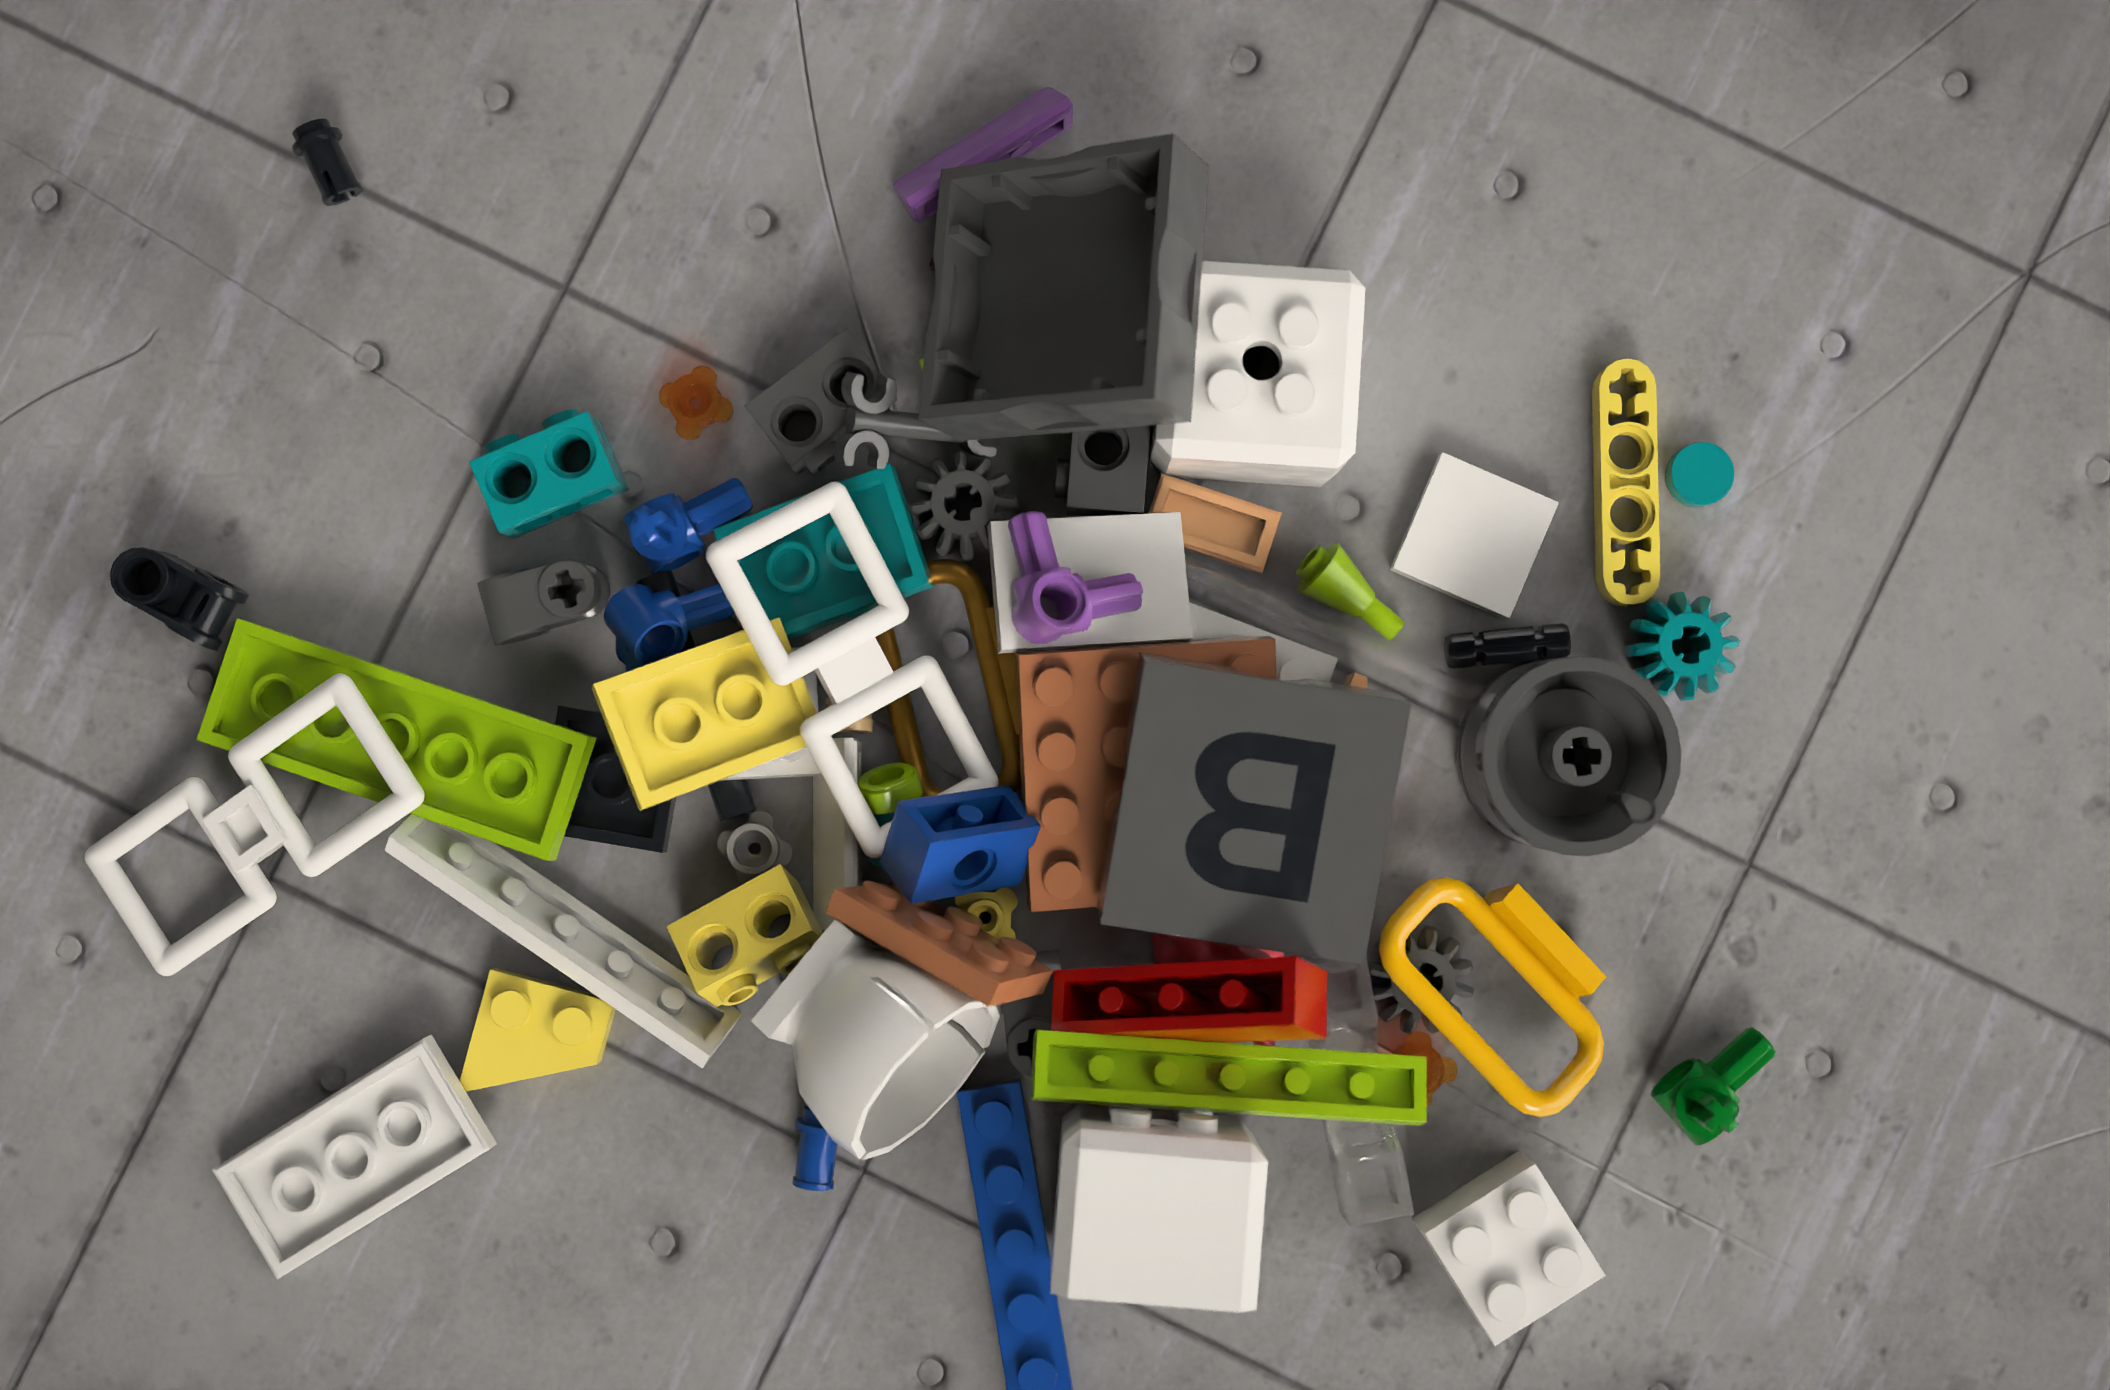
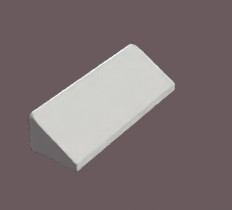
(835, 847)

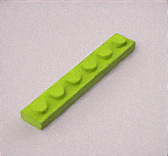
(1228, 1078)

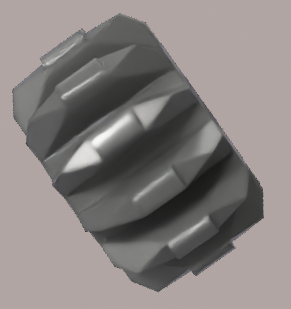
(946, 493)
(1443, 978)

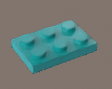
(811, 573)

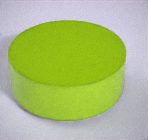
(888, 785)

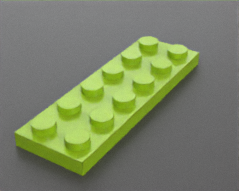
(475, 760)

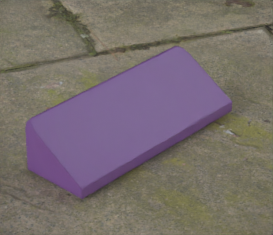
(1005, 137)

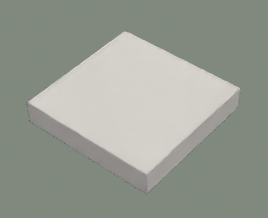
(1474, 536)

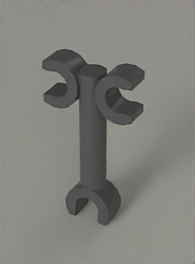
(871, 420)

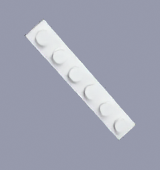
(565, 935)

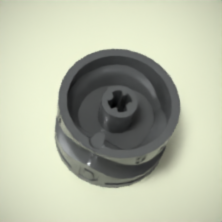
(1607, 728)

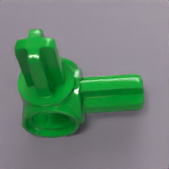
(1703, 1095)

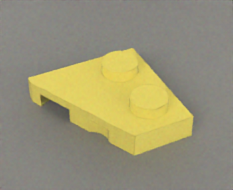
(533, 1030)

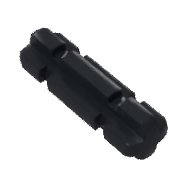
(1507, 645)

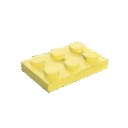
(701, 717)

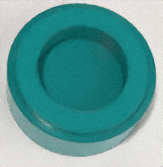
(1699, 474)

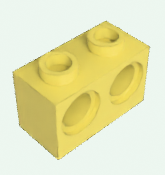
(743, 921)

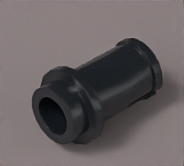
(326, 160)

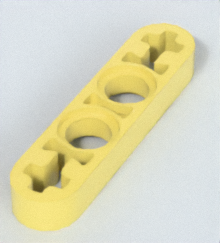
(1636, 483)

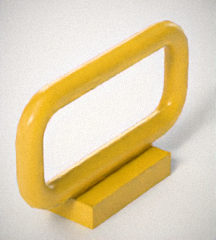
(1536, 951)

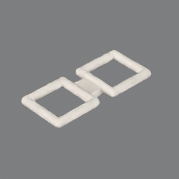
(846, 658)
(254, 825)

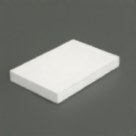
(1096, 549)

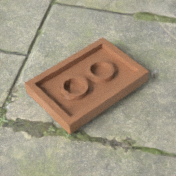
(942, 942)

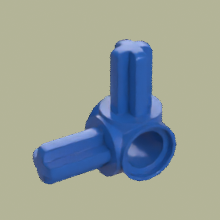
(672, 531)
(657, 624)

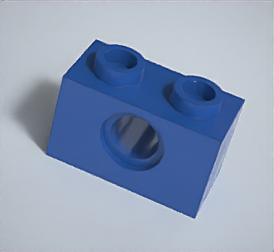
(958, 843)

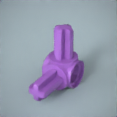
(1076, 599)

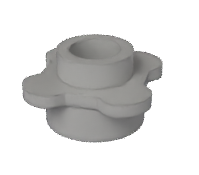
(737, 843)

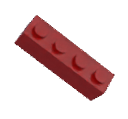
(1195, 1000)

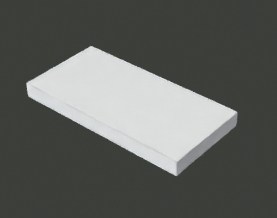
(354, 1156)

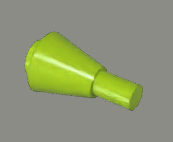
(1335, 581)

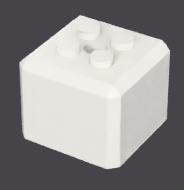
(1280, 428)
(1158, 1209)

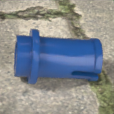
(815, 1155)

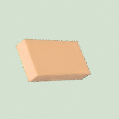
(1218, 523)

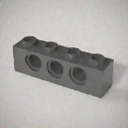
(1105, 488)

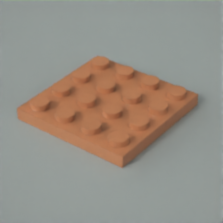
(1074, 751)

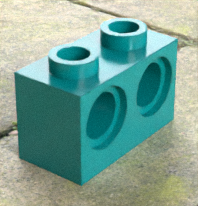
(552, 490)

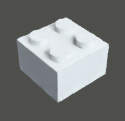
(1508, 1247)

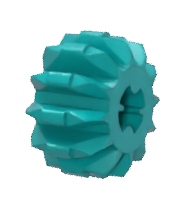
(1685, 622)

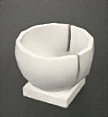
(874, 1039)

